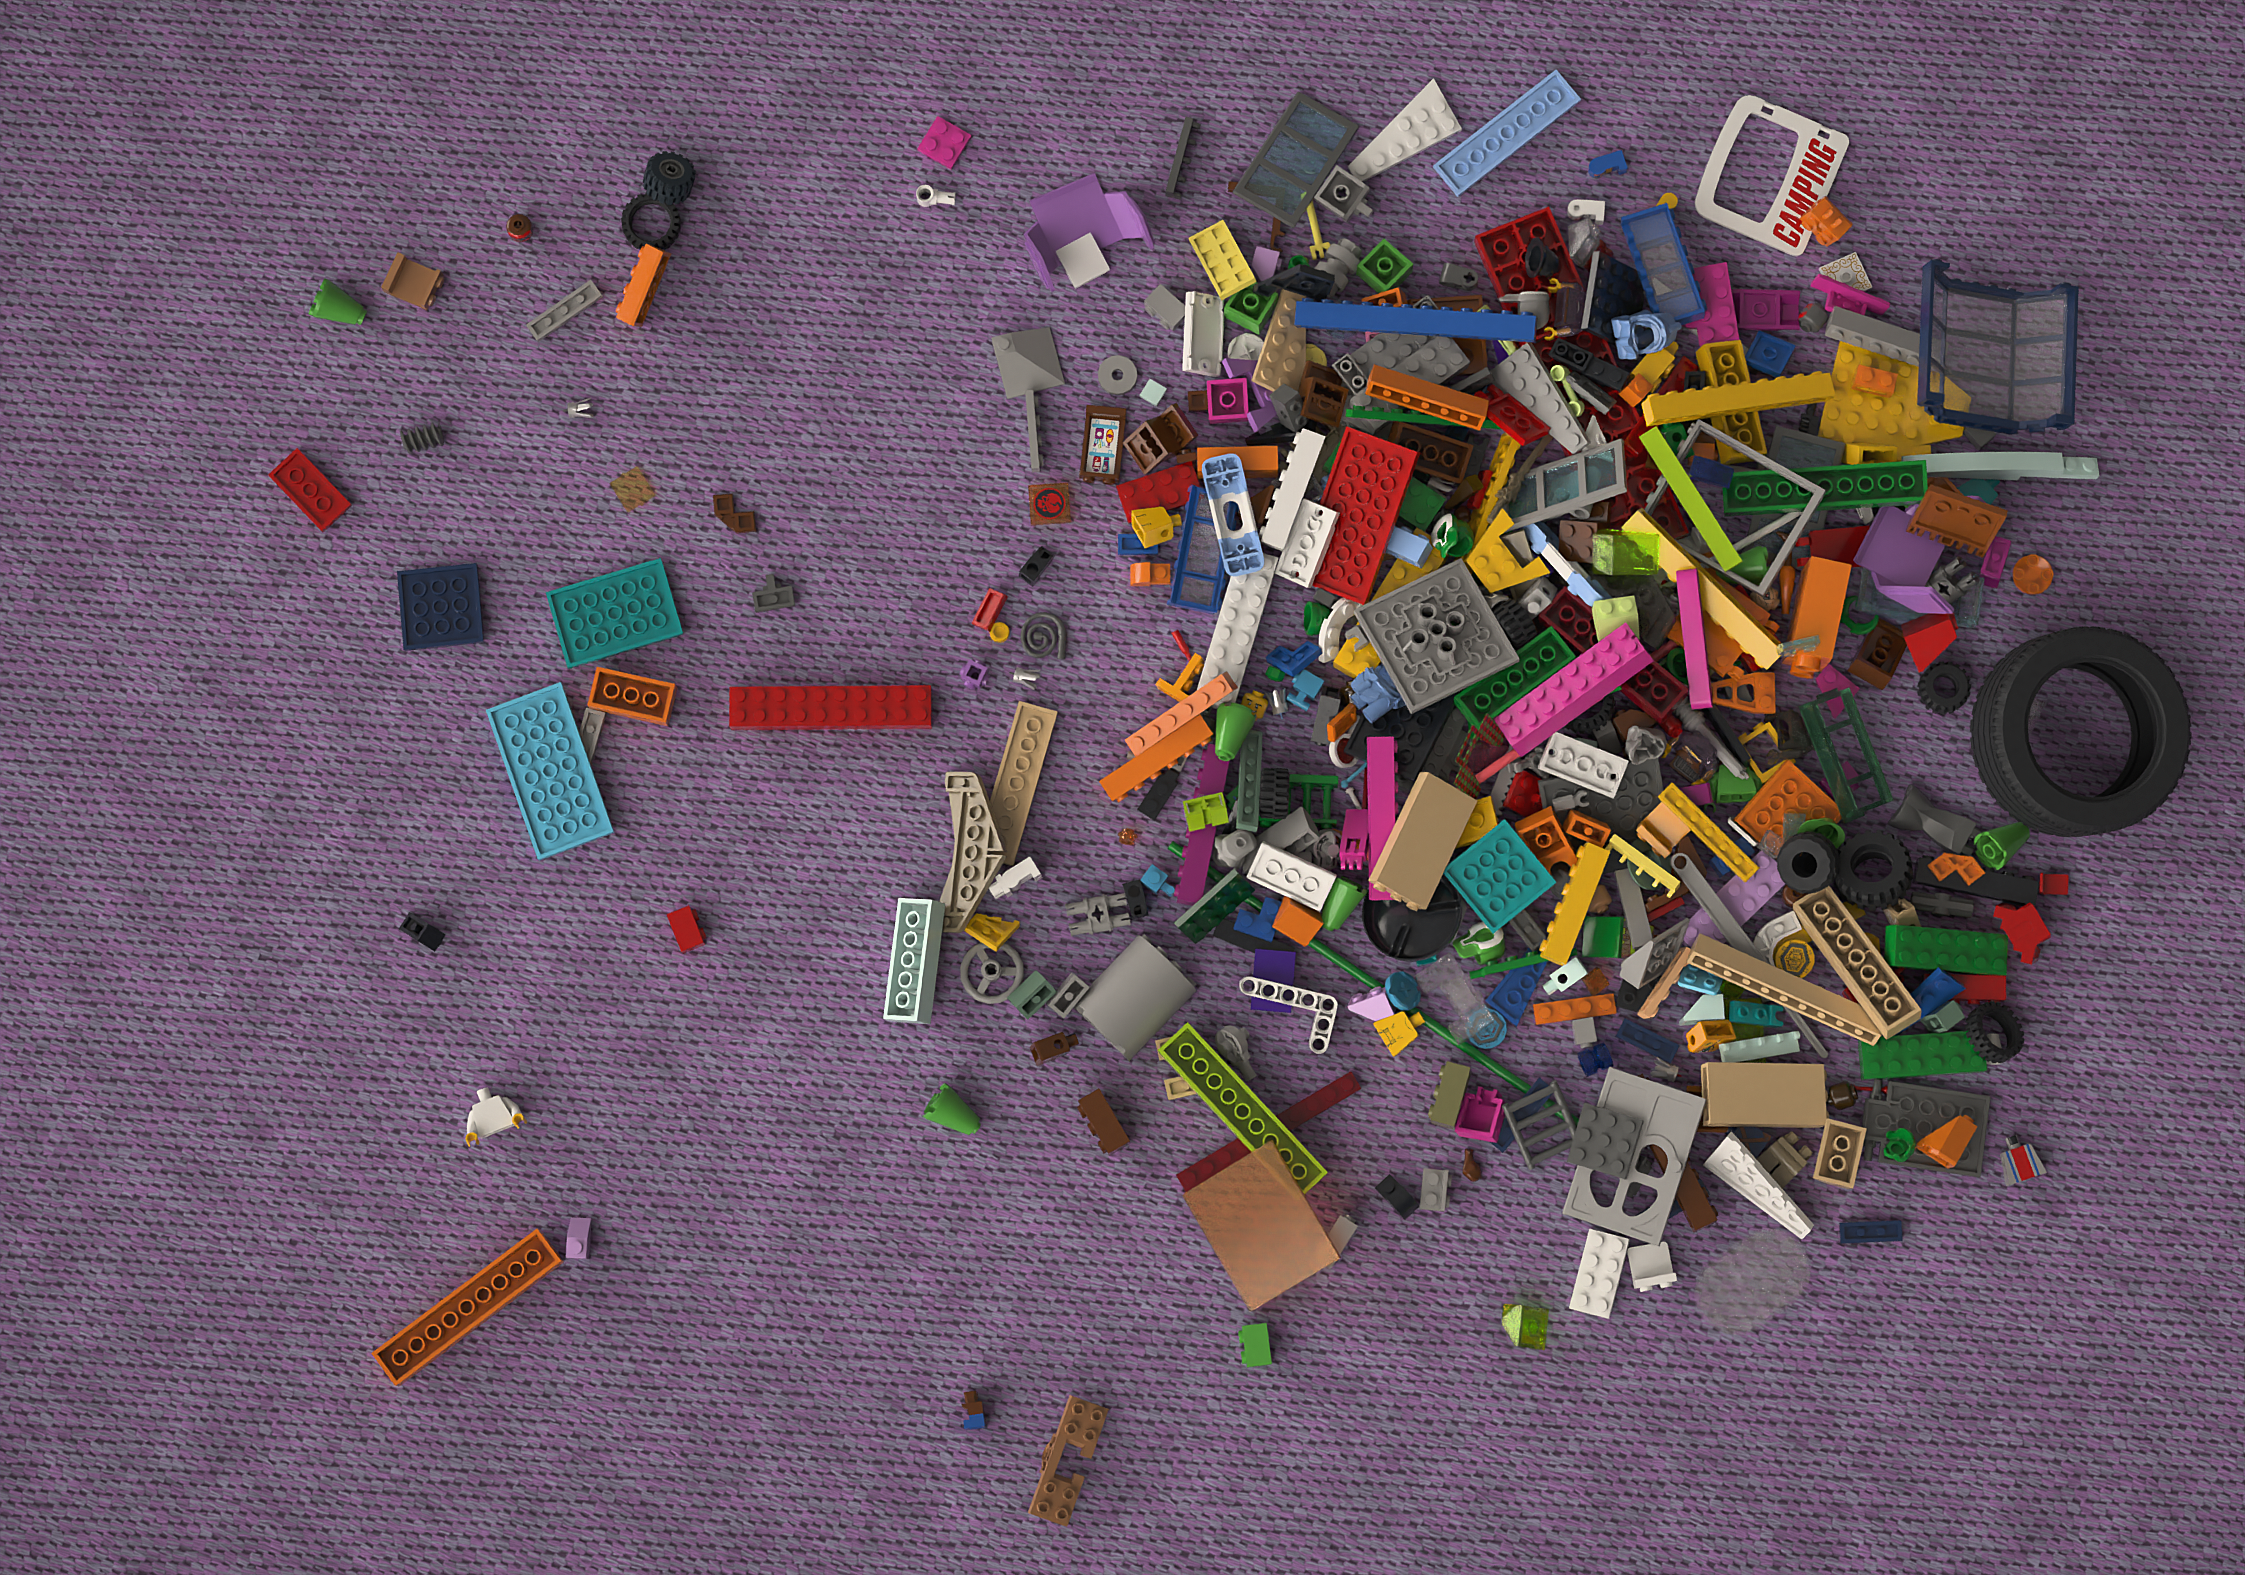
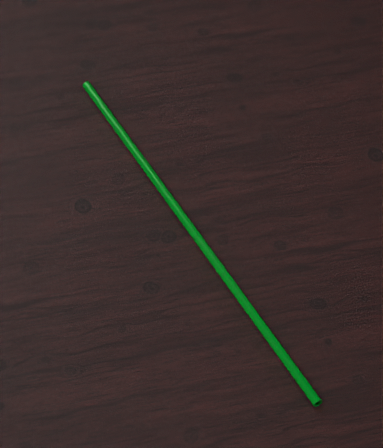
(1372, 983)

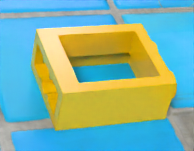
(1758, 729)

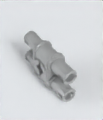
(1088, 907)

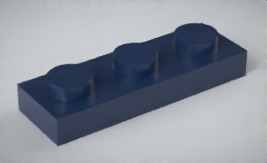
(1647, 1040)
(1870, 1232)

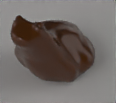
(1462, 513)
(1470, 1167)

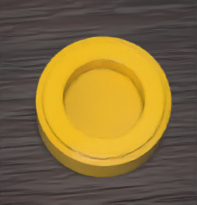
(999, 632)

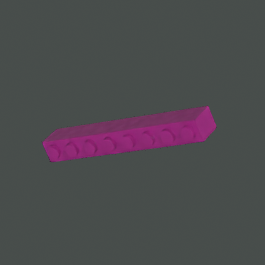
(1200, 843)

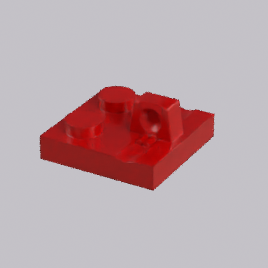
(1524, 795)

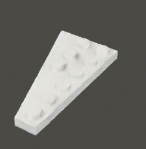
(1413, 130)
(1745, 1174)

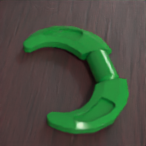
(1859, 628)

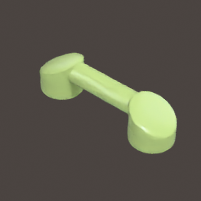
(1560, 373)

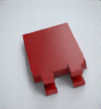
(1513, 416)
(1834, 544)

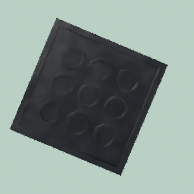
(1611, 292)

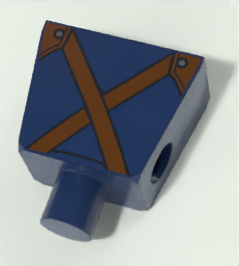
(1751, 1138)

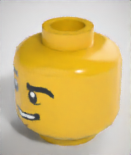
(1256, 703)

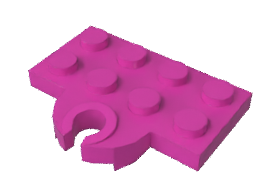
(1720, 317)

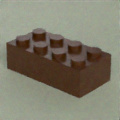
(1438, 454)

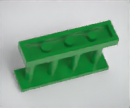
(1307, 783)

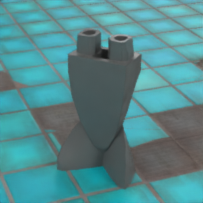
(1941, 826)

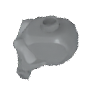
(1644, 744)
(1233, 848)

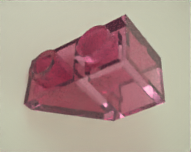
(1483, 755)

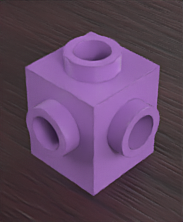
(971, 668)

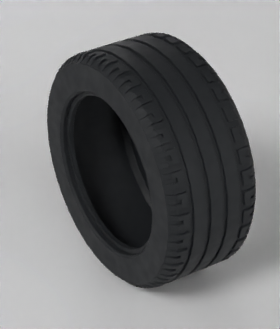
(2156, 721)

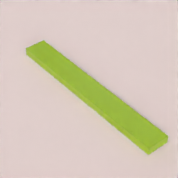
(1690, 499)

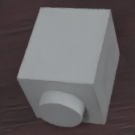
(1584, 1032)

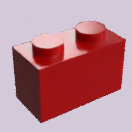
(686, 929)

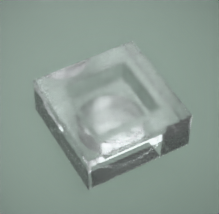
(1771, 844)

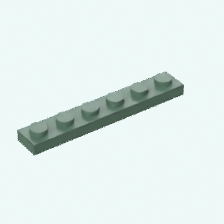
(1249, 782)

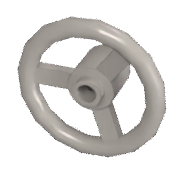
(988, 964)

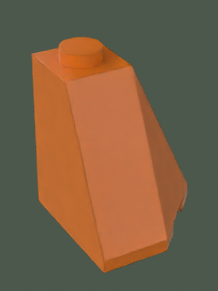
(1948, 1141)

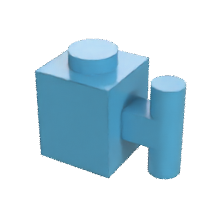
(1308, 686)
(1156, 880)

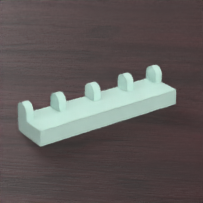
(1760, 1047)

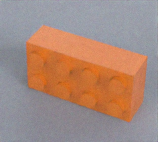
(632, 696)

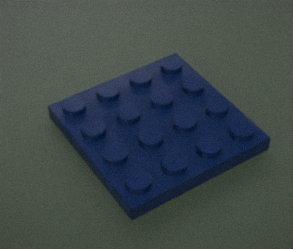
(440, 607)

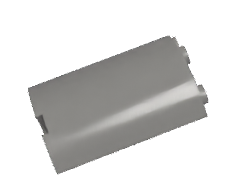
(1135, 996)

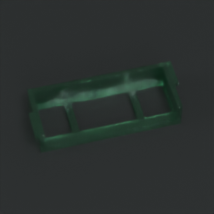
(1829, 759)

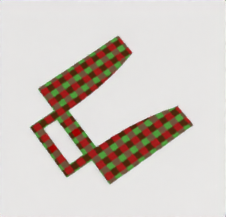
(1491, 734)

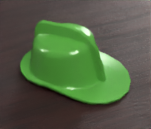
(1825, 827)

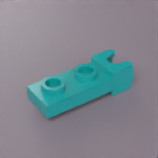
(1754, 1014)

